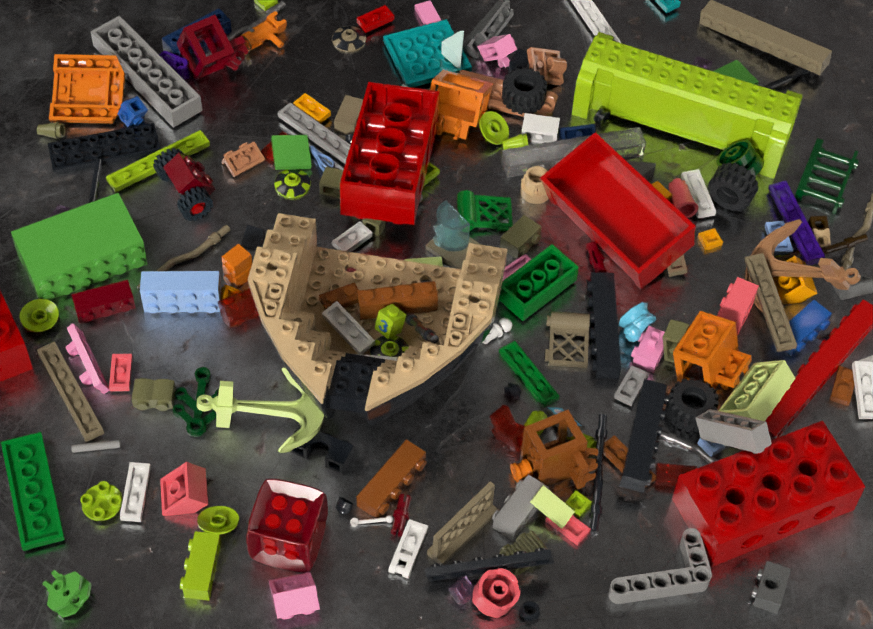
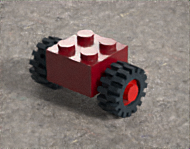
(189, 181)

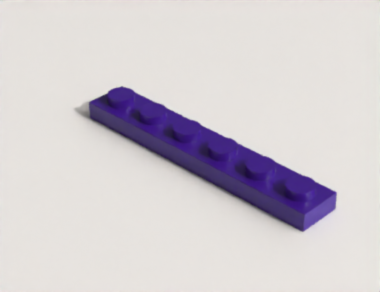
(790, 212)

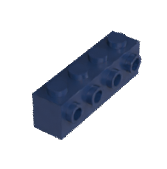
(169, 42)

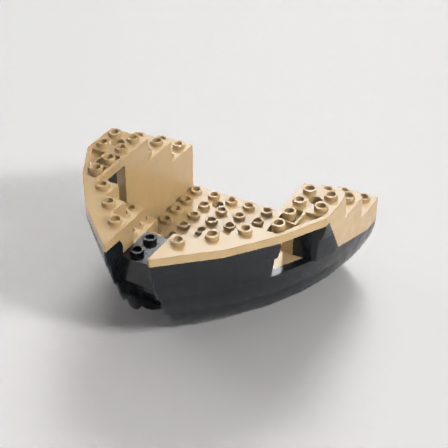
(286, 291)

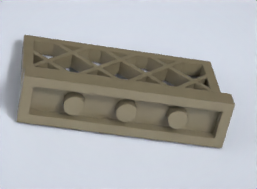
(463, 526)

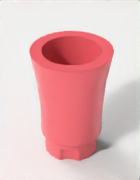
(682, 197)

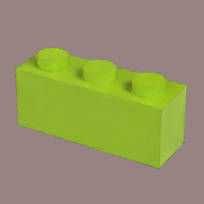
(201, 565)

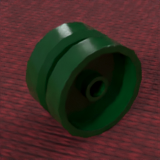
(743, 154)

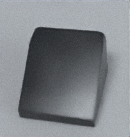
(253, 237)

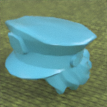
(636, 321)

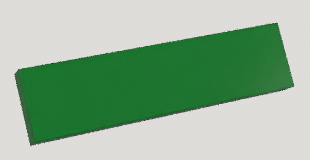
(529, 374)

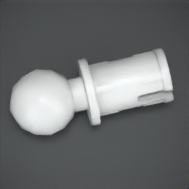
(503, 325)

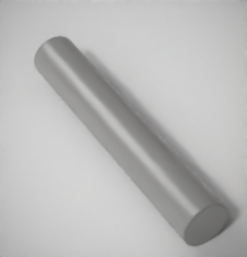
(95, 446)

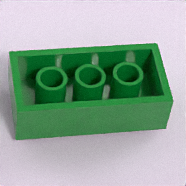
(538, 282)

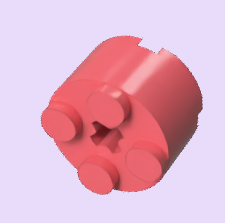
(490, 602)

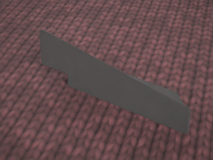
(488, 27)

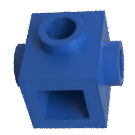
(132, 111)

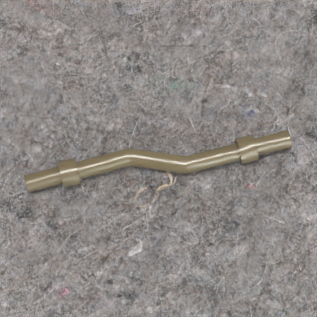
(212, 239)
(847, 259)

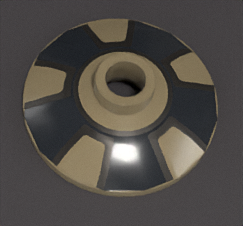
(349, 39)

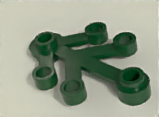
(197, 420)

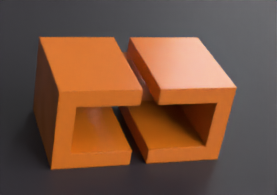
(236, 266)

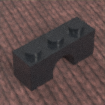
(338, 451)

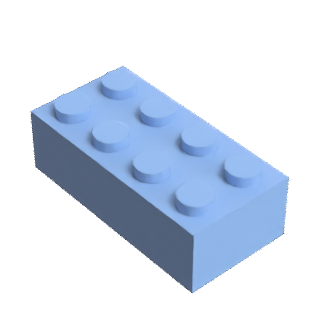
(180, 291)

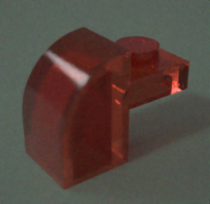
(506, 429)

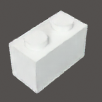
(540, 128)

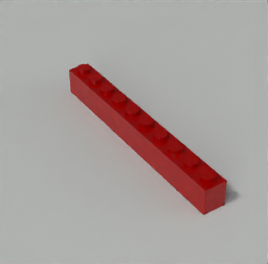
(821, 367)

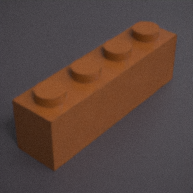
(408, 298)
(391, 479)

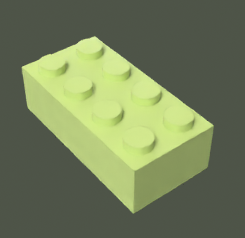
(759, 390)

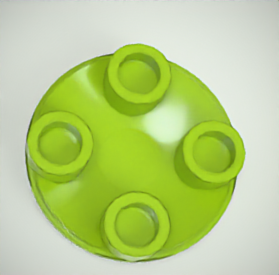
(101, 501)

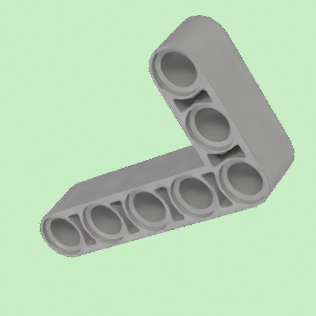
(668, 578)

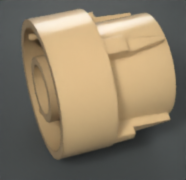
(532, 187)

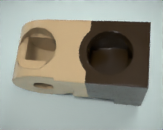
(820, 230)

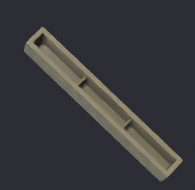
(765, 37)

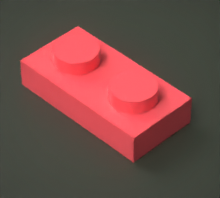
(120, 372)

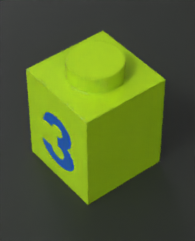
(390, 321)

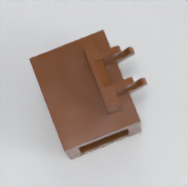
(558, 458)

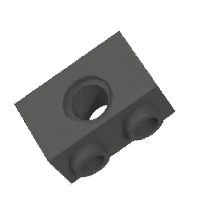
(768, 598)

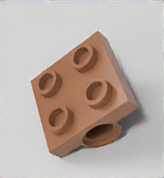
(548, 64)

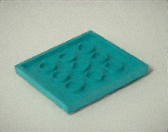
(419, 55)

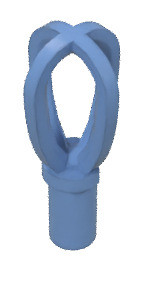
(318, 156)

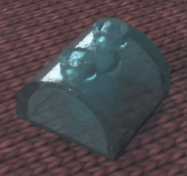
(450, 229)

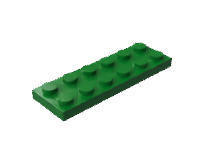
(32, 491)

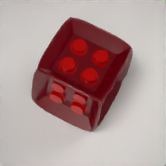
(287, 525)

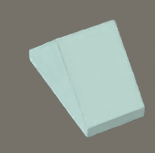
(453, 47)

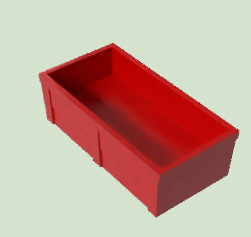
(619, 210)

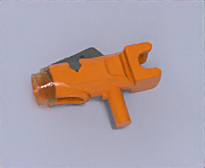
(259, 32)

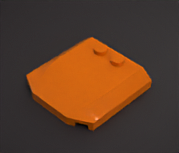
(86, 89)

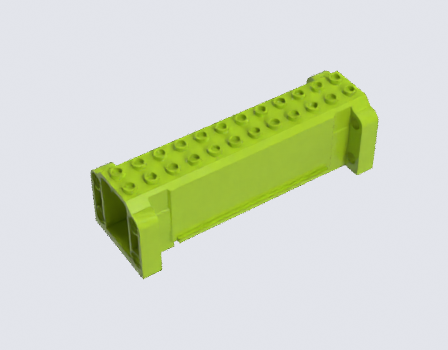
(685, 100)

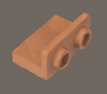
(243, 159)

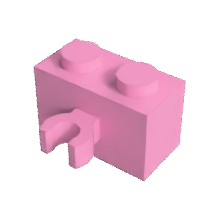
(497, 49)
(650, 350)

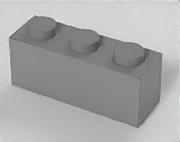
(517, 508)

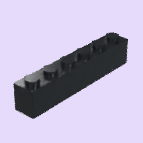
(604, 326)
(643, 436)

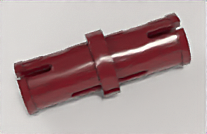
(594, 253)
(401, 515)

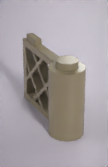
(568, 324)

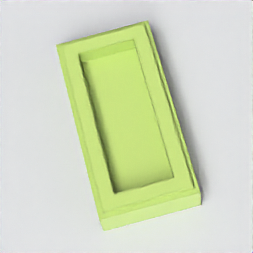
(552, 506)

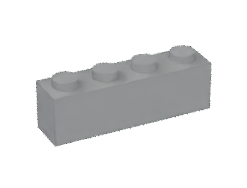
(733, 431)

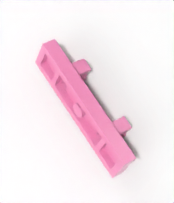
(80, 346)

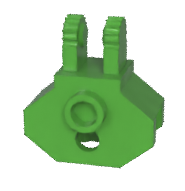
(66, 591)

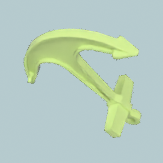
(301, 410)

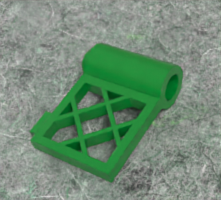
(471, 210)

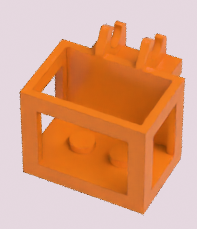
(460, 102)
(714, 346)

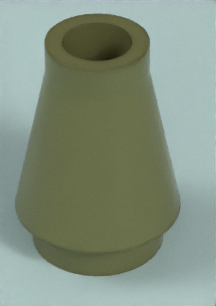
(53, 130)

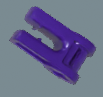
(177, 63)

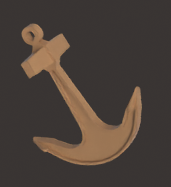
(828, 267)

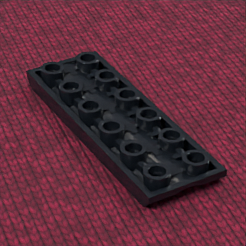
(108, 146)

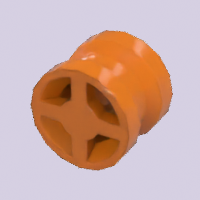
(521, 470)

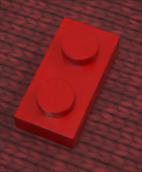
(375, 18)

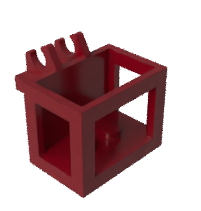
(222, 50)

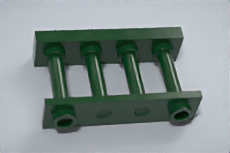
(814, 164)

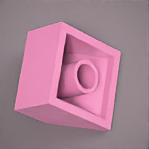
(294, 595)

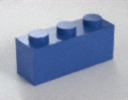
(808, 324)

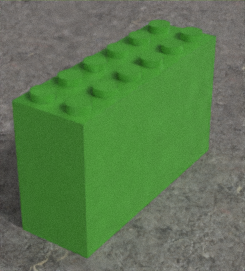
(79, 247)

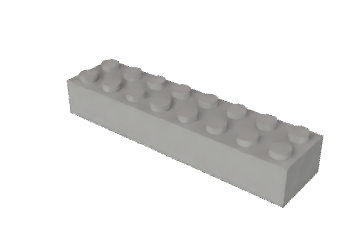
(147, 71)

